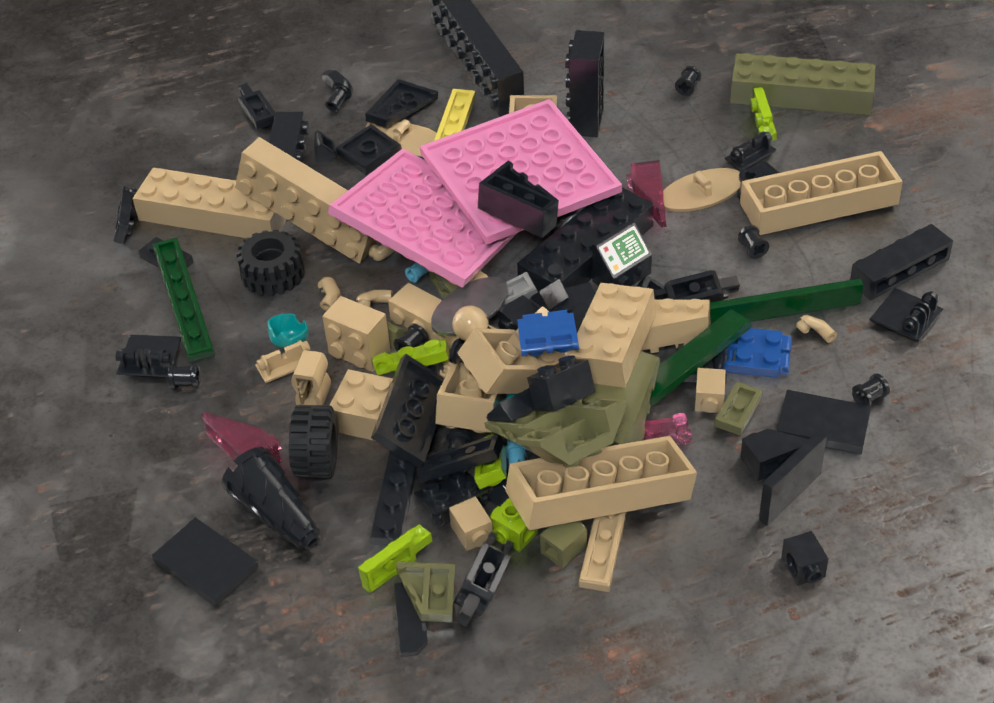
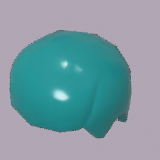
(286, 330)

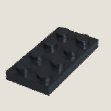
(409, 411)

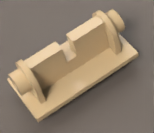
(278, 365)

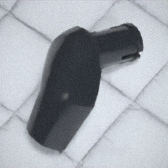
(340, 86)

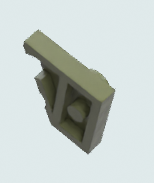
(429, 589)

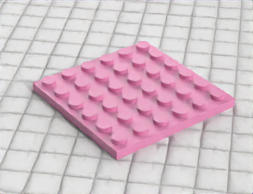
(538, 144)
(416, 216)

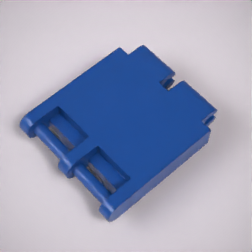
(547, 333)
(760, 353)

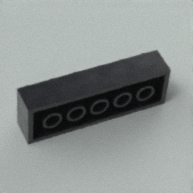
(569, 250)

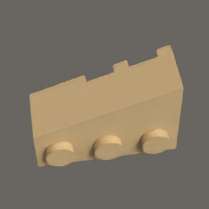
(677, 322)

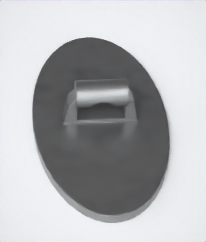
(484, 293)

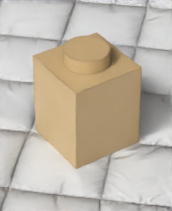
(710, 390)
(470, 523)

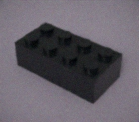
(585, 82)

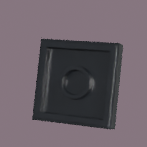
(368, 149)

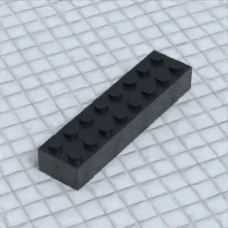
(479, 51)

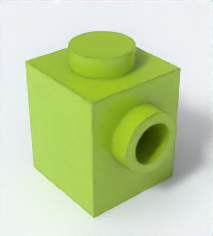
(510, 526)

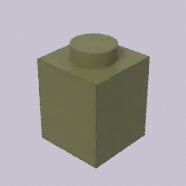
(563, 542)

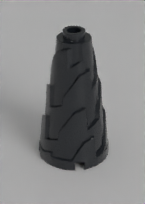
(266, 492)

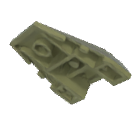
(566, 433)

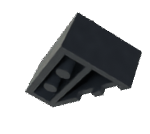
(518, 201)

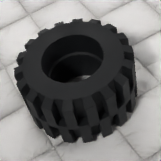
(270, 262)
(313, 441)

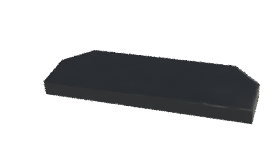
(411, 629)

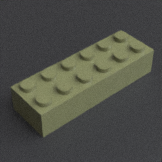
(805, 83)

